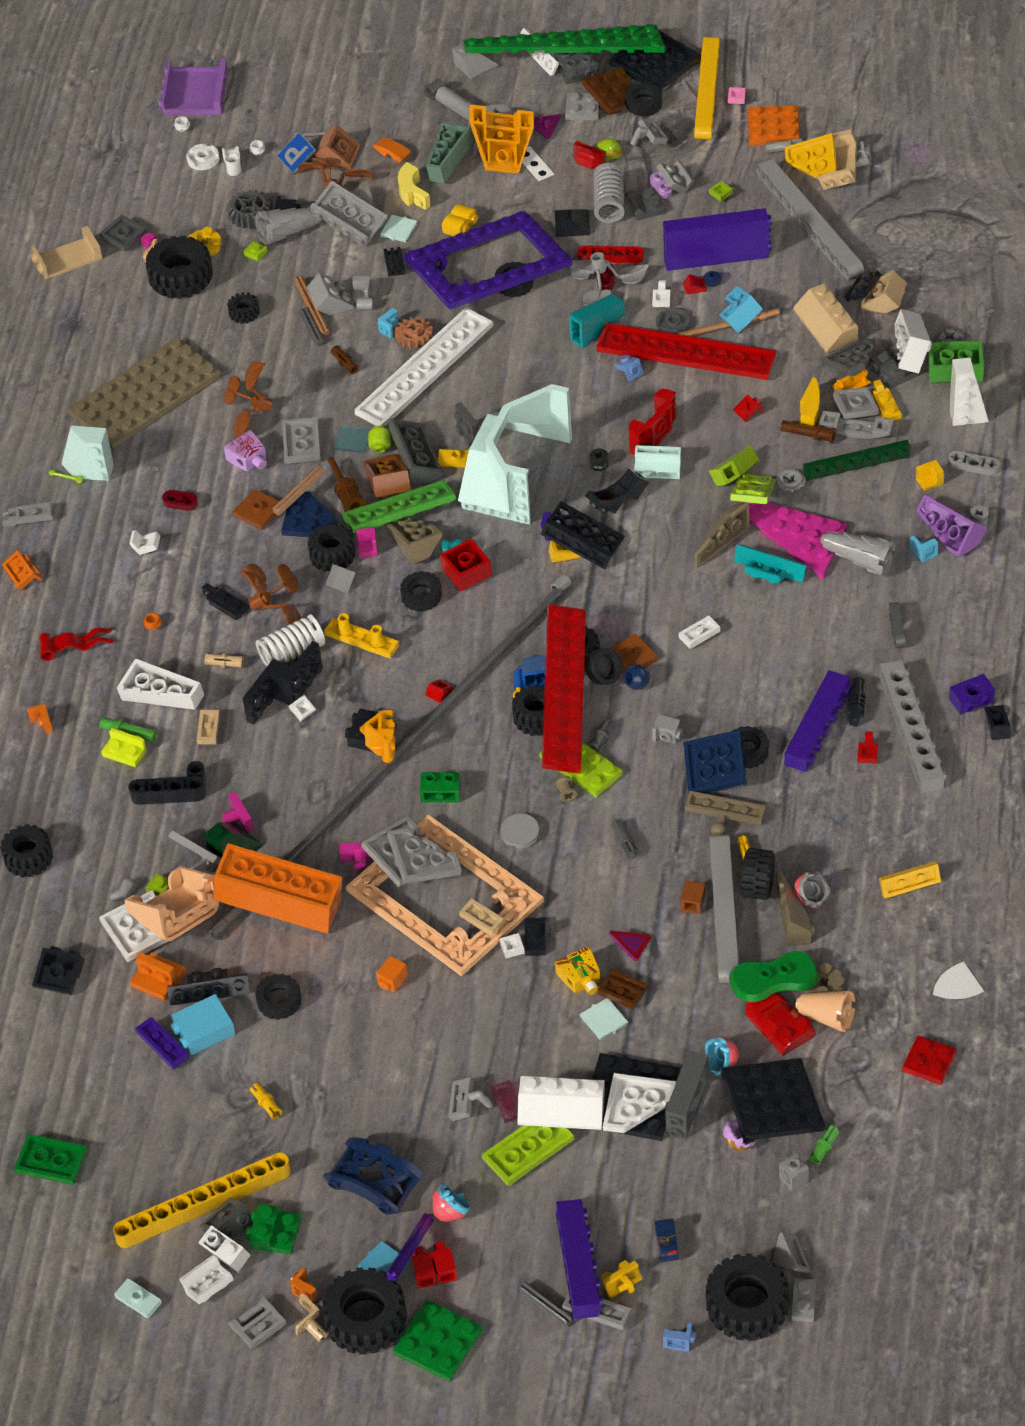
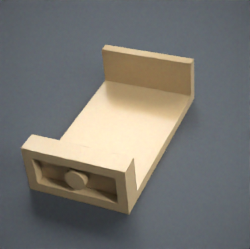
(846, 161)
(67, 256)

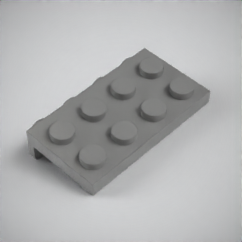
(348, 213)

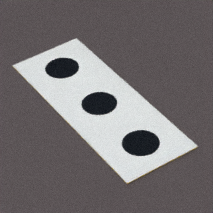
(536, 165)

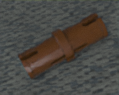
(347, 362)

